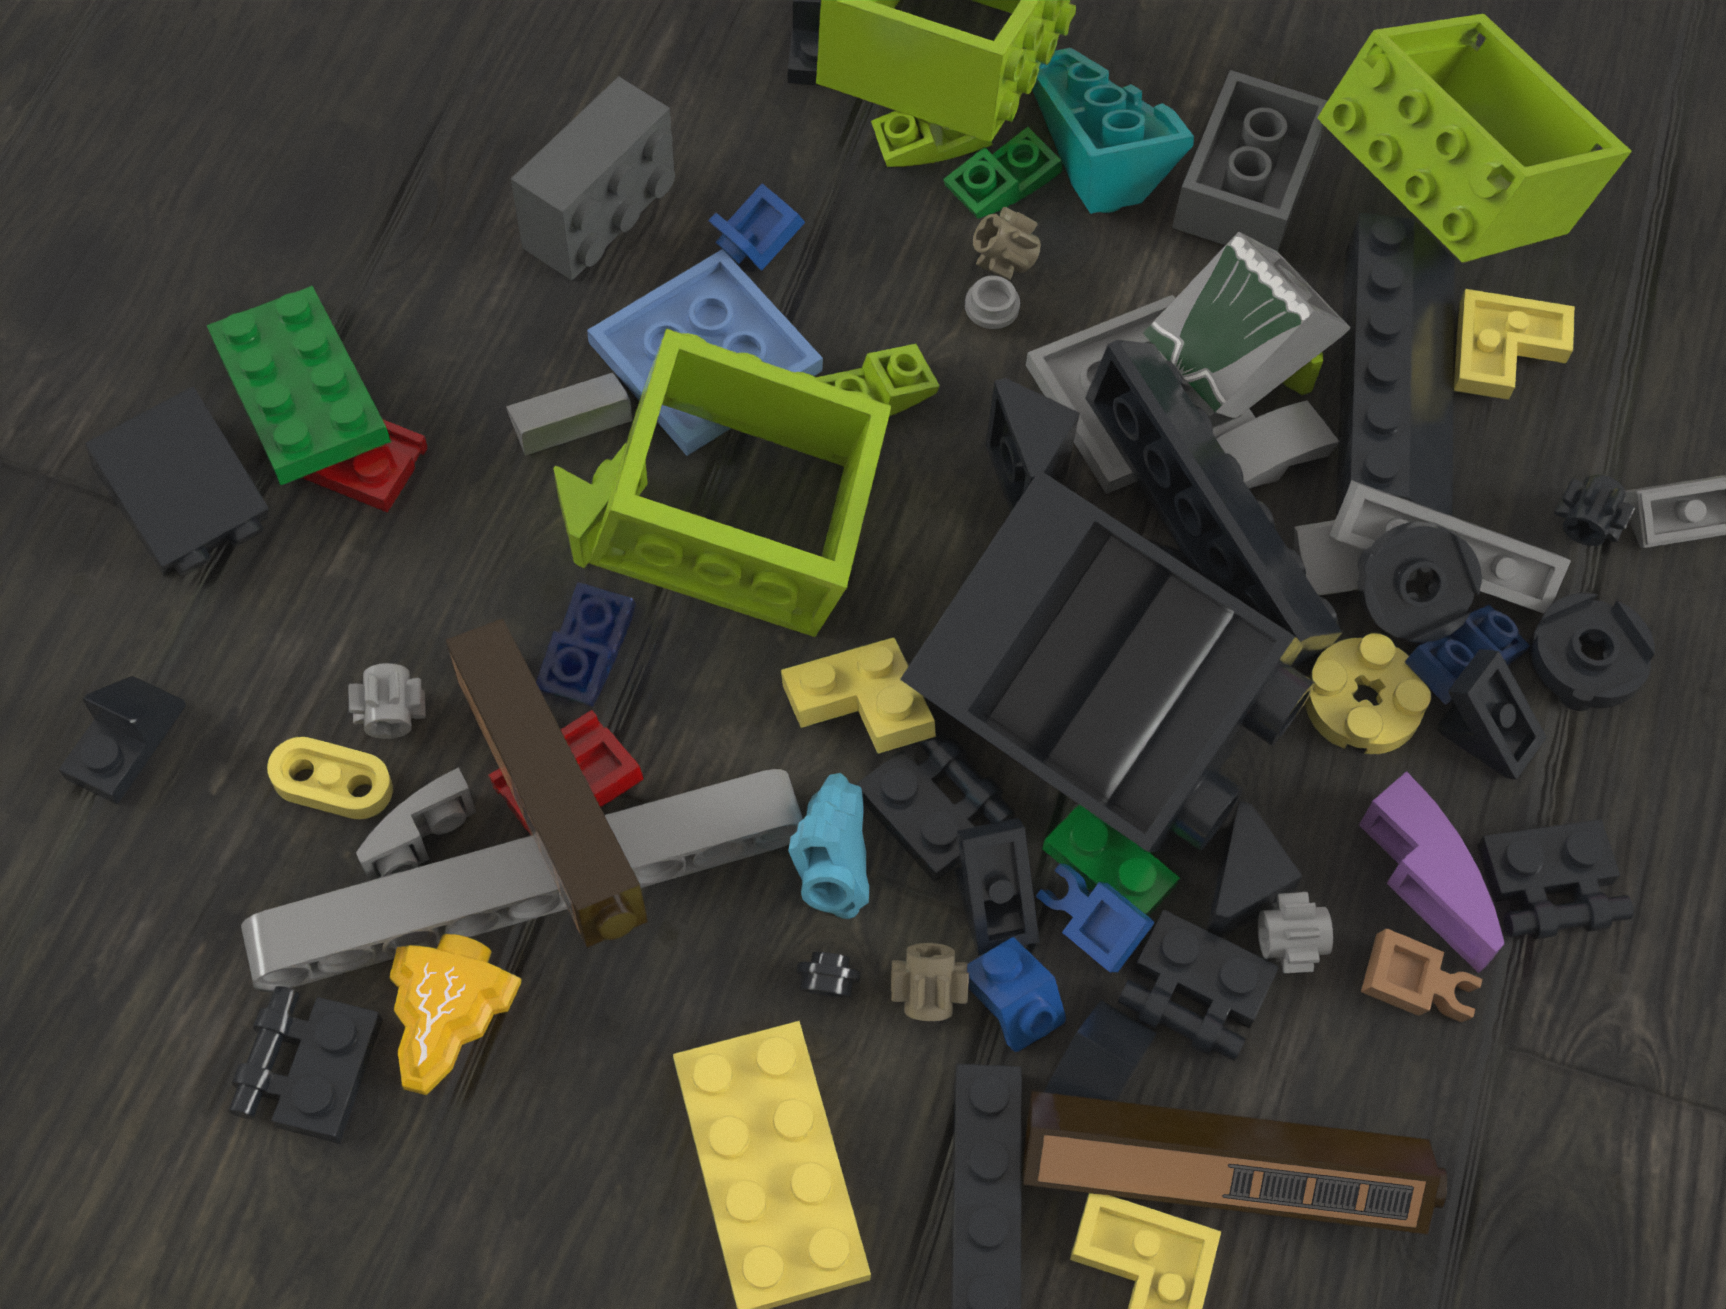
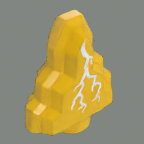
(444, 1003)

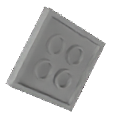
(1067, 370)

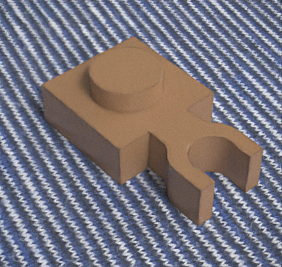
(1411, 977)

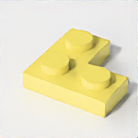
(1500, 328)
(864, 682)
(1156, 1250)

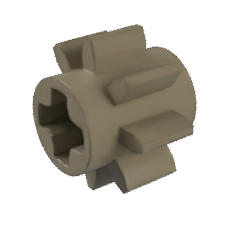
(1006, 243)
(929, 981)

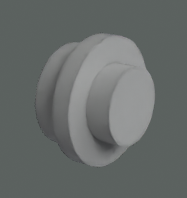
(992, 302)

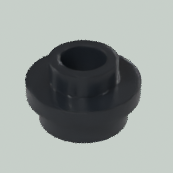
(828, 975)

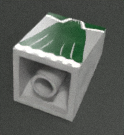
(1243, 327)

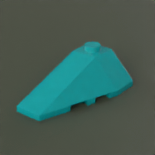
(1106, 134)

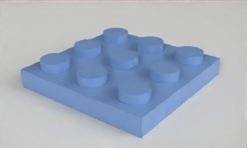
(715, 304)

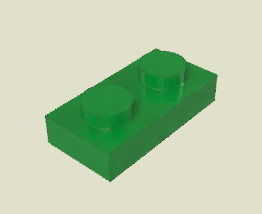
(1109, 857)

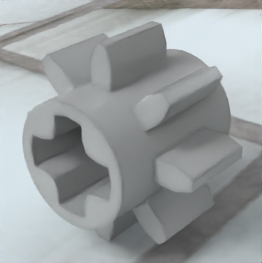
(386, 701)
(1295, 932)

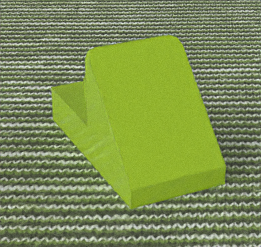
(586, 503)

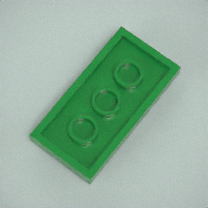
(298, 385)

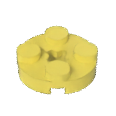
(1372, 663)

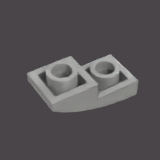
(1277, 441)
(397, 839)

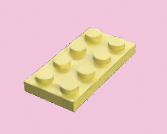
(771, 1168)

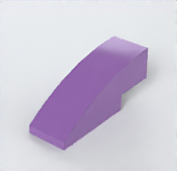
(1435, 870)

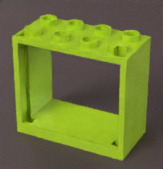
(935, 68)
(1471, 135)
(720, 560)

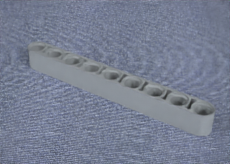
(510, 882)

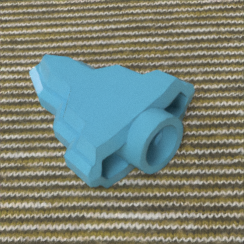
(832, 849)

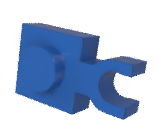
(1102, 920)

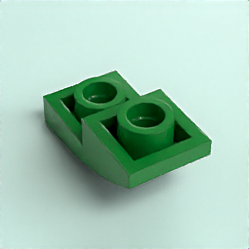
(1006, 176)

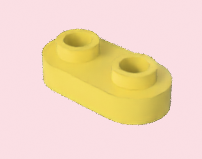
(334, 777)

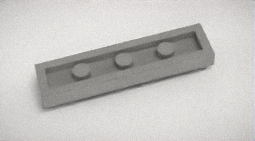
(1507, 565)

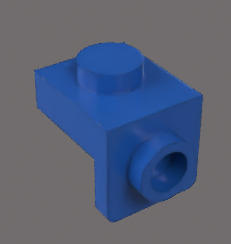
(757, 228)
(1017, 993)

